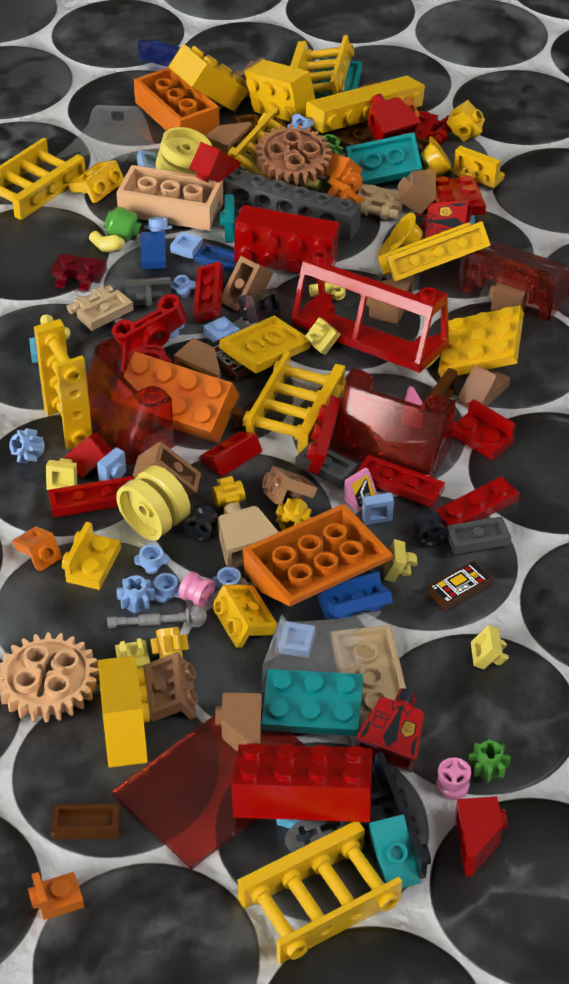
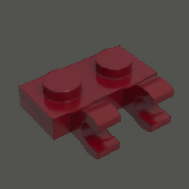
(79, 268)

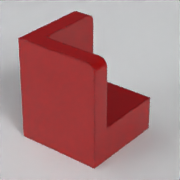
(88, 453)

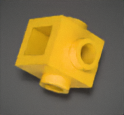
(466, 121)

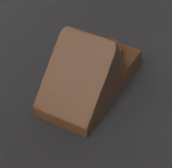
(483, 386)

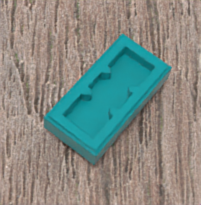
(227, 218)
(394, 850)

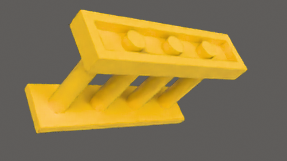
(303, 60)
(266, 121)
(47, 187)
(434, 250)
(63, 382)
(332, 385)
(304, 862)

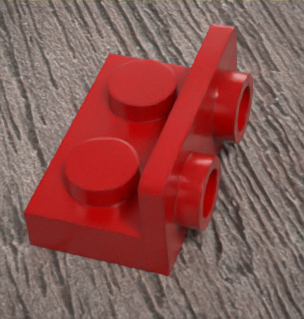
(484, 430)

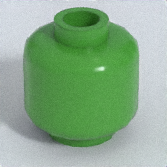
(122, 223)

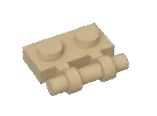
(380, 202)
(100, 307)

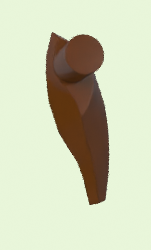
(238, 414)

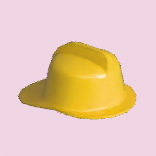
(435, 158)
(404, 233)

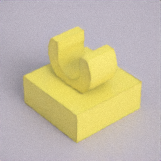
(322, 335)
(61, 473)
(400, 563)
(488, 648)
(136, 649)

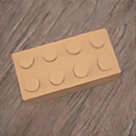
(171, 195)

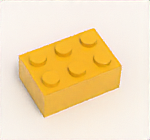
(208, 77)
(279, 86)

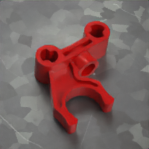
(151, 331)

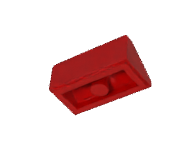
(232, 453)

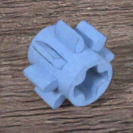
(26, 445)
(135, 594)

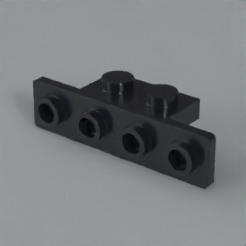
(391, 803)

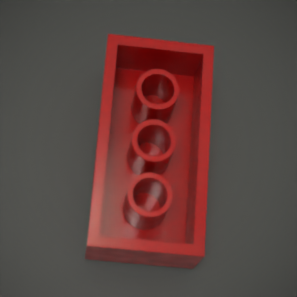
(282, 238)
(302, 782)

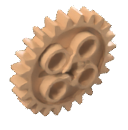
(67, 685)

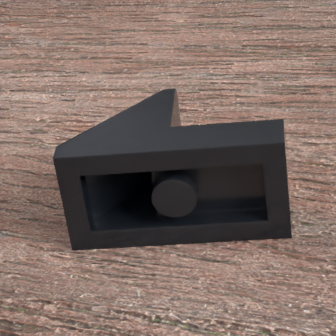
(259, 305)

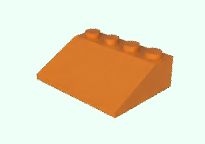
(313, 556)

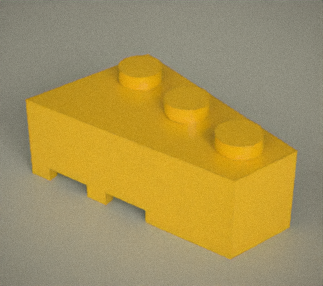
(124, 710)

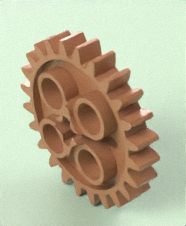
(293, 154)

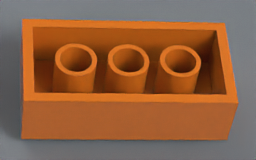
(175, 102)
(198, 400)

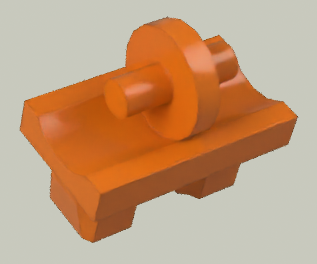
(350, 183)

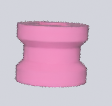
(196, 589)
(459, 773)

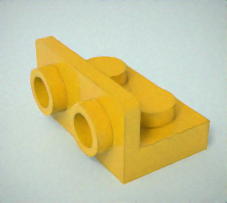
(478, 166)
(98, 180)
(90, 558)
(243, 613)

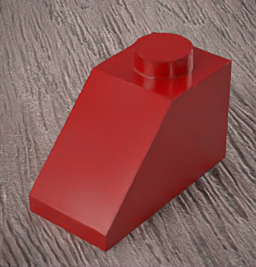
(212, 163)
(478, 829)

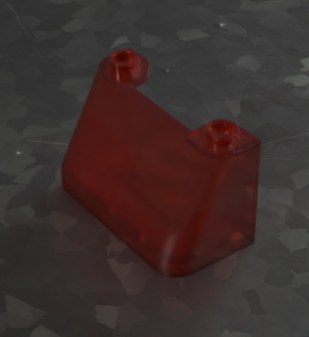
(539, 276)
(120, 412)
(392, 427)

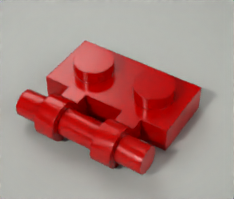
(433, 127)

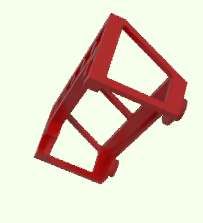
(426, 302)

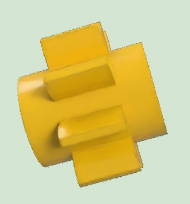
(228, 492)
(292, 513)
(169, 642)

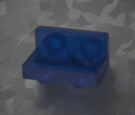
(157, 52)

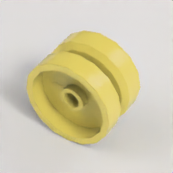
(179, 149)
(153, 502)

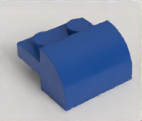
(355, 596)

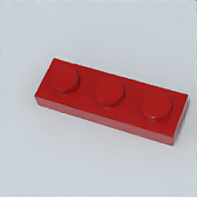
(208, 292)
(322, 434)
(403, 481)
(85, 497)
(479, 503)

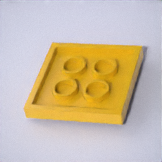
(483, 340)

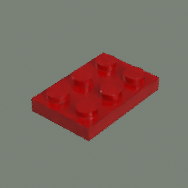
(458, 190)

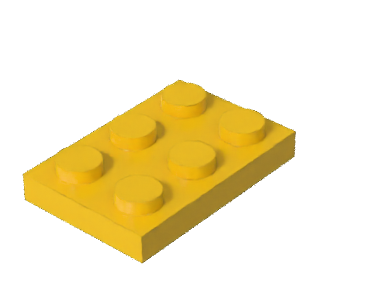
(264, 343)

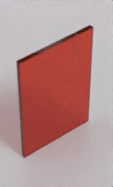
(189, 792)

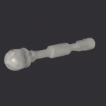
(194, 616)

